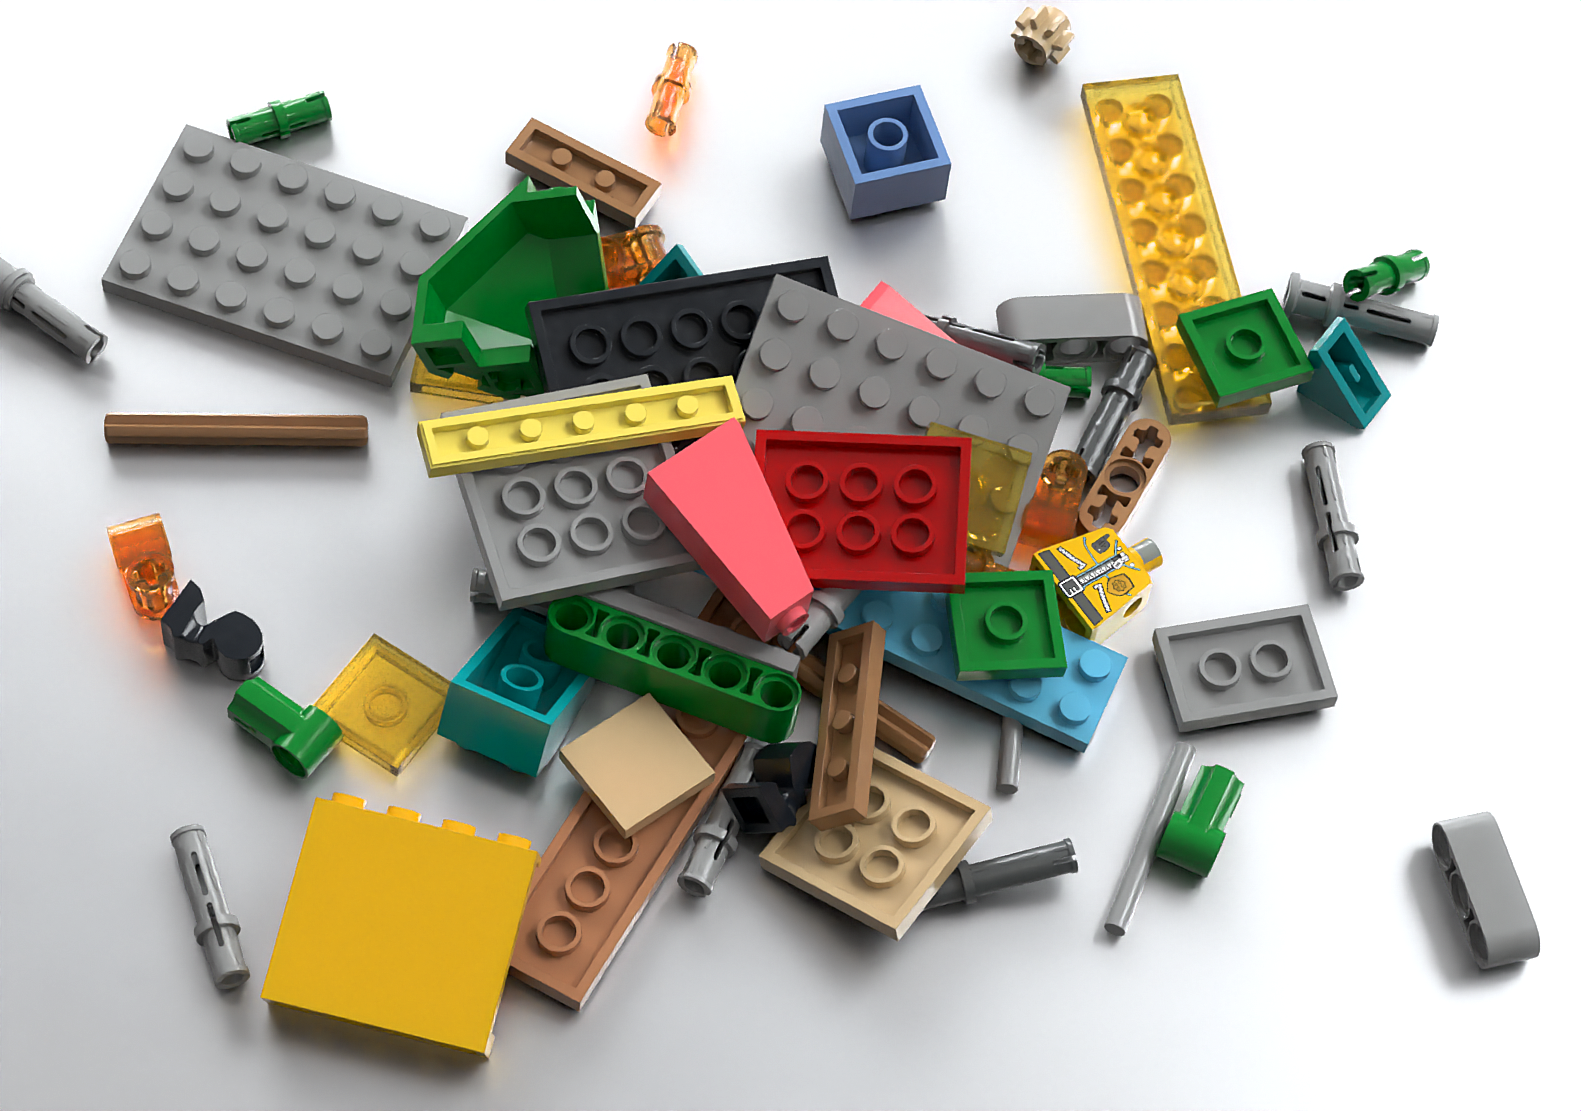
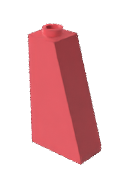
(732, 528)

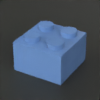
(885, 152)

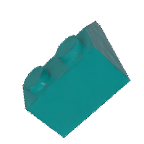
(513, 697)

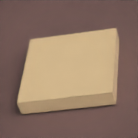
(637, 765)

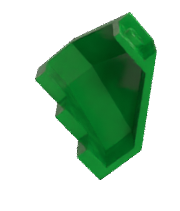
(476, 293)

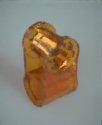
(630, 257)
(1055, 505)
(146, 564)

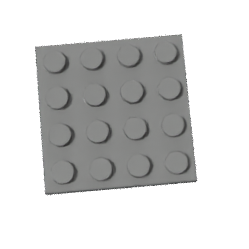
(570, 520)

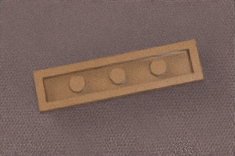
(847, 726)

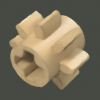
(1042, 35)

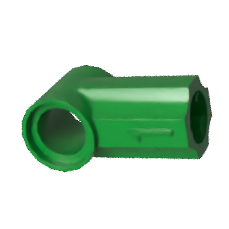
(295, 734)
(1197, 830)

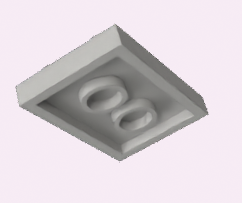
(1244, 668)

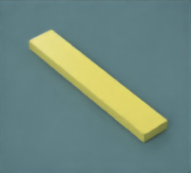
(577, 426)

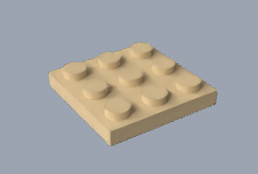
(891, 861)

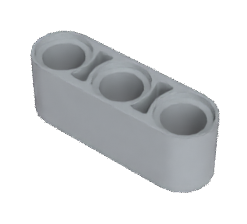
(1076, 326)
(1485, 890)

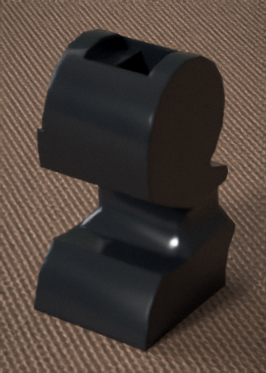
(230, 640)
(779, 790)

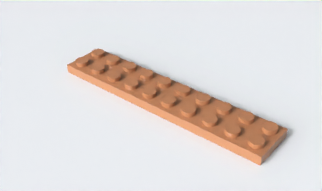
(600, 883)

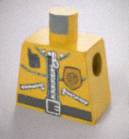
(1099, 580)

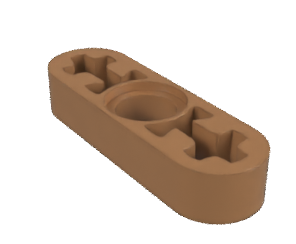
(1124, 462)

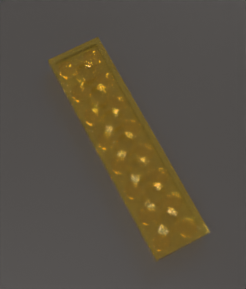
(1164, 228)

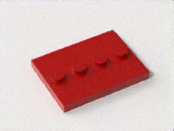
(872, 507)

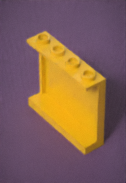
(401, 924)

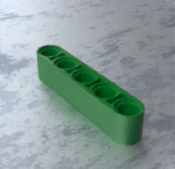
(672, 668)

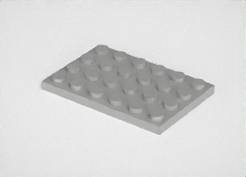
(282, 254)
(856, 371)

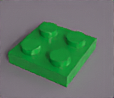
(1244, 348)
(1006, 627)

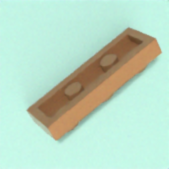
(569, 163)

